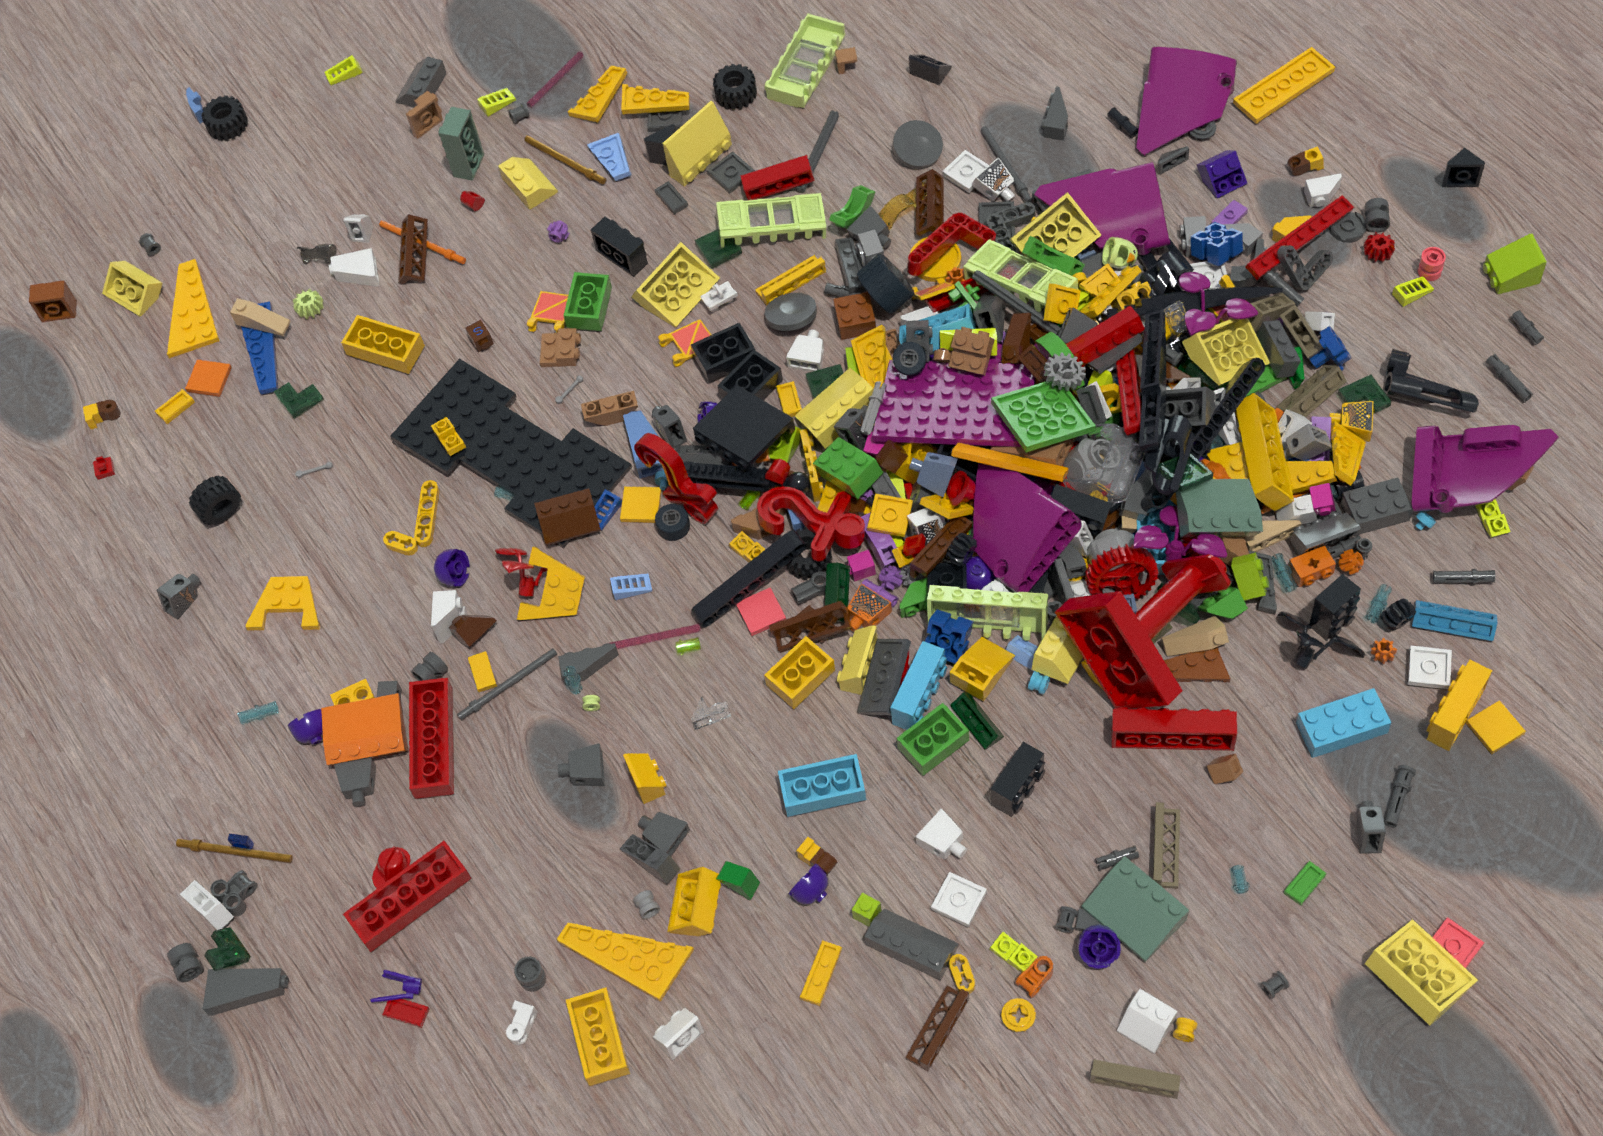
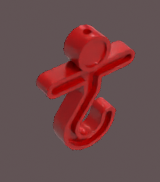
(696, 497)
(835, 525)

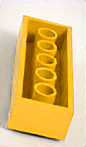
(1264, 452)

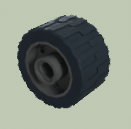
(885, 283)

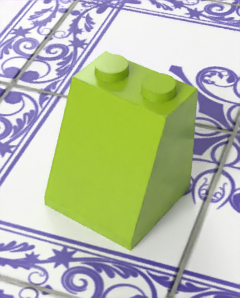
(1515, 265)

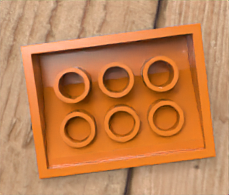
(363, 729)

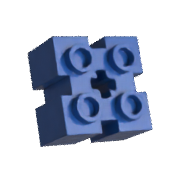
(1216, 243)
(949, 634)

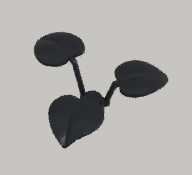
(1306, 653)

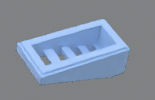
(630, 579)

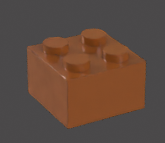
(52, 301)
(854, 315)

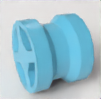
(1039, 682)

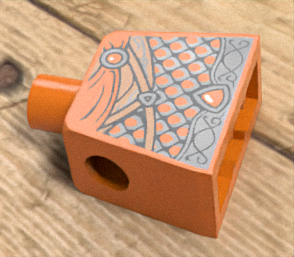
(867, 608)

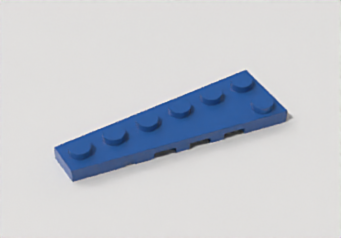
(262, 356)

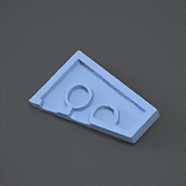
(611, 155)

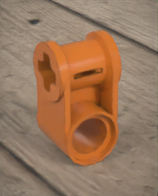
(1032, 978)

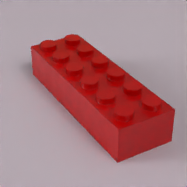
(1174, 729)
(431, 738)
(407, 896)

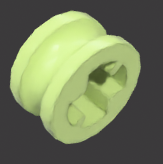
(591, 703)

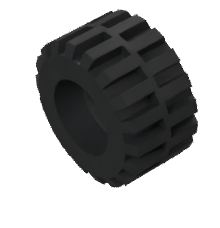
(738, 96)
(224, 118)
(215, 500)
(807, 566)

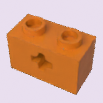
(1312, 566)

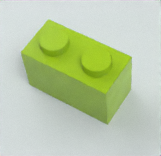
(1249, 576)

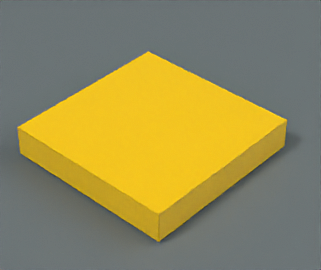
(1059, 301)
(640, 504)
(943, 506)
(889, 515)
(1495, 727)

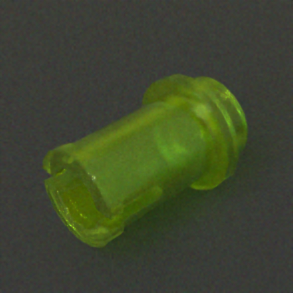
(748, 499)
(687, 645)

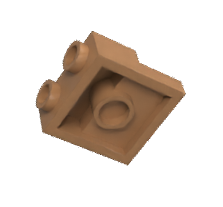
(425, 114)
(560, 348)
(971, 351)

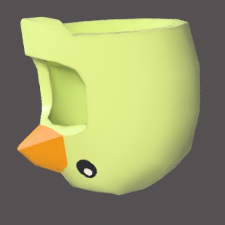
(1119, 253)

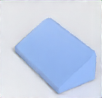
(1022, 650)

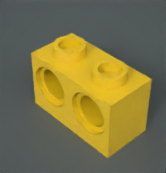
(1131, 294)
(353, 693)

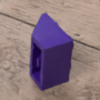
(1222, 173)

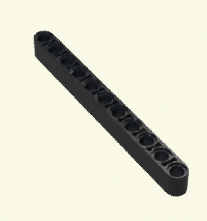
(1239, 386)

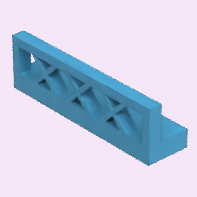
(1455, 620)

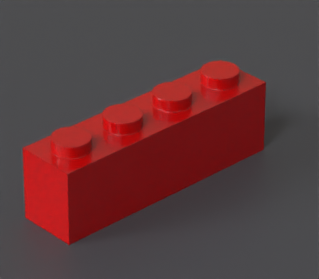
(777, 178)
(1106, 336)

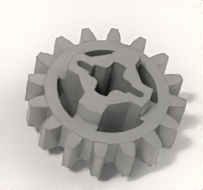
(1064, 371)

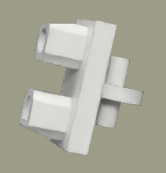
(719, 296)

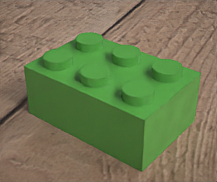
(587, 301)
(848, 467)
(933, 739)

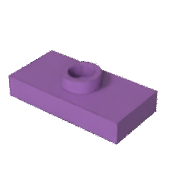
(1231, 214)

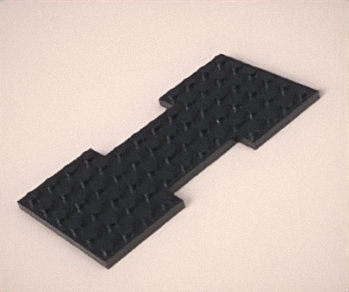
(506, 445)

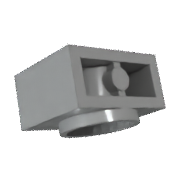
(868, 247)

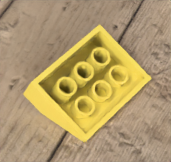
(696, 144)
(1060, 227)
(675, 286)
(1225, 349)
(830, 405)
(1420, 972)

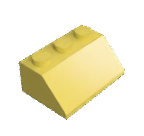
(526, 181)
(131, 287)
(1057, 654)
(857, 660)

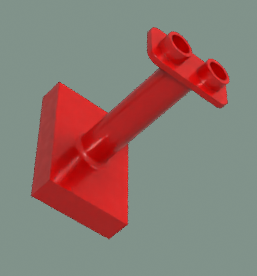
(1120, 642)

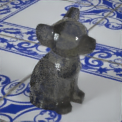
(320, 252)

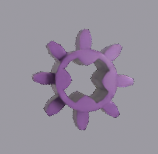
(558, 231)
(890, 577)

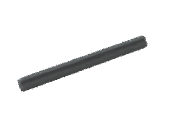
(820, 144)
(1014, 301)

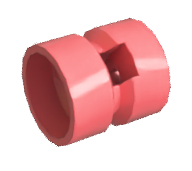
(1431, 263)

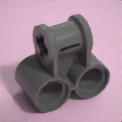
(234, 892)

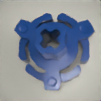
(1333, 349)

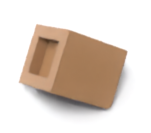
(844, 57)
(1225, 768)

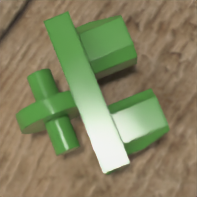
(960, 292)

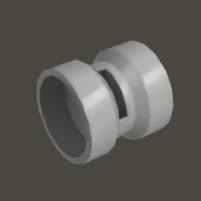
(646, 904)

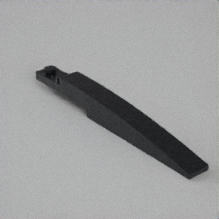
(1213, 298)
(1153, 381)

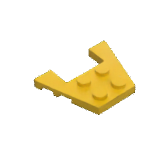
(560, 592)
(285, 595)

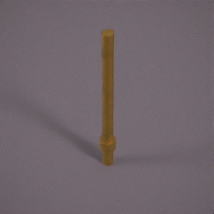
(589, 173)
(198, 845)

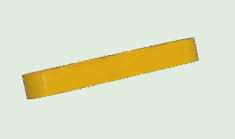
(426, 513)

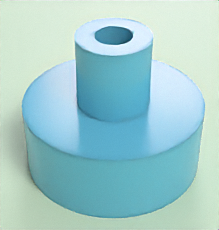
(661, 480)
(1425, 520)

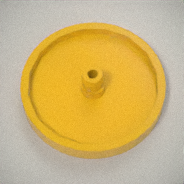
(945, 263)

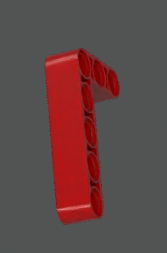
(954, 228)

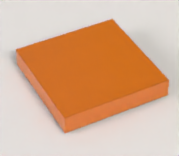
(208, 378)

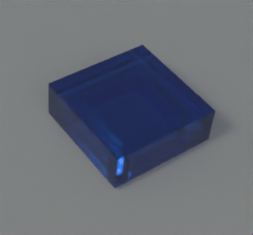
(240, 841)

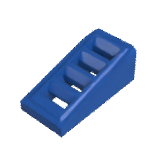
(617, 502)

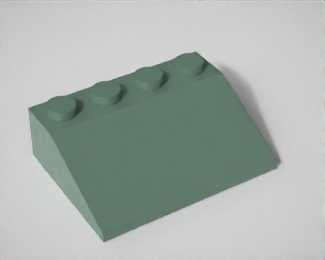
(1219, 509)
(1136, 909)

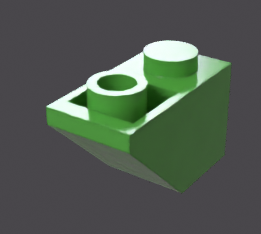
(914, 598)
(1226, 603)

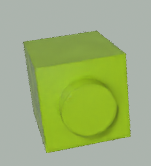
(866, 909)

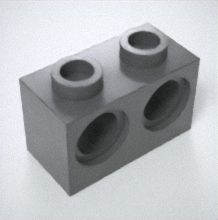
(922, 340)

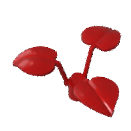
(526, 583)

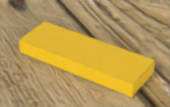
(821, 973)

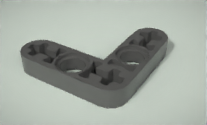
(1003, 223)
(1302, 271)

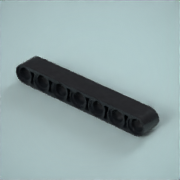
(748, 578)

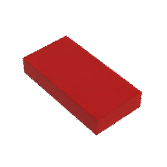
(406, 1012)

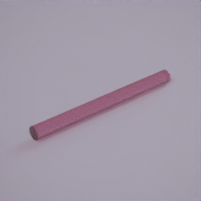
(555, 79)
(657, 636)

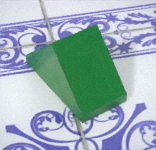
(738, 879)

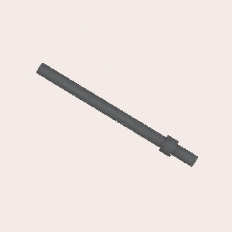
(1020, 187)
(475, 705)

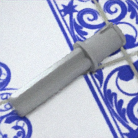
(873, 407)

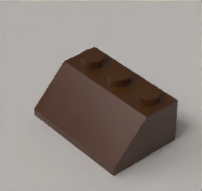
(567, 516)

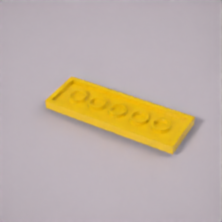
(1283, 85)

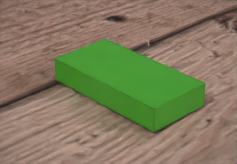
(1305, 883)

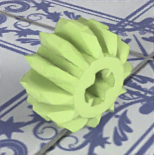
(308, 303)

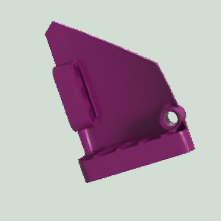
(1182, 94)
(1118, 204)
(1472, 465)
(1018, 526)

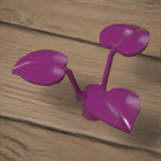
(1199, 320)
(1153, 538)

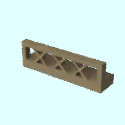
(1314, 391)
(1159, 832)
(1135, 1079)

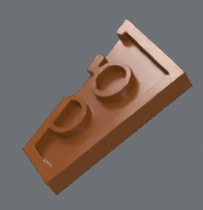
(1199, 665)

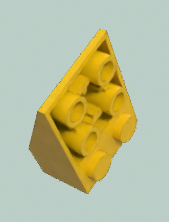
(980, 668)

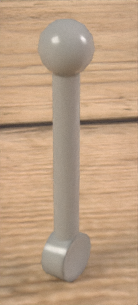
(559, 400)
(299, 474)

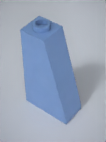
(636, 427)

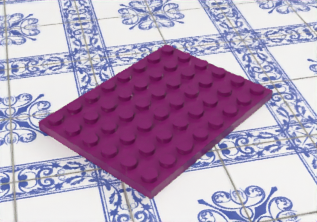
(948, 405)

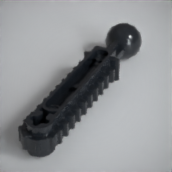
(734, 478)

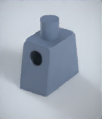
(934, 471)

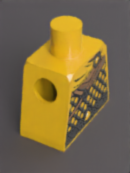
(1356, 418)

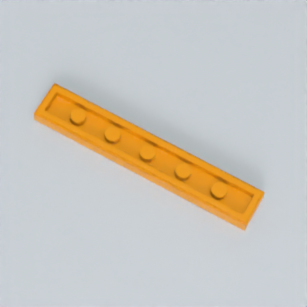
(1010, 462)

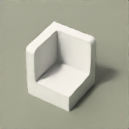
(1320, 320)

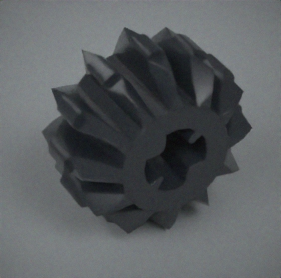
(961, 549)
(1398, 614)

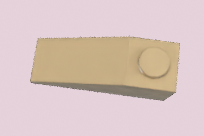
(259, 318)
(1272, 533)
(1197, 637)

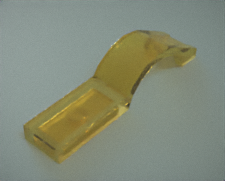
(898, 205)

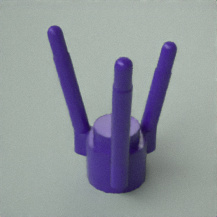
(410, 985)

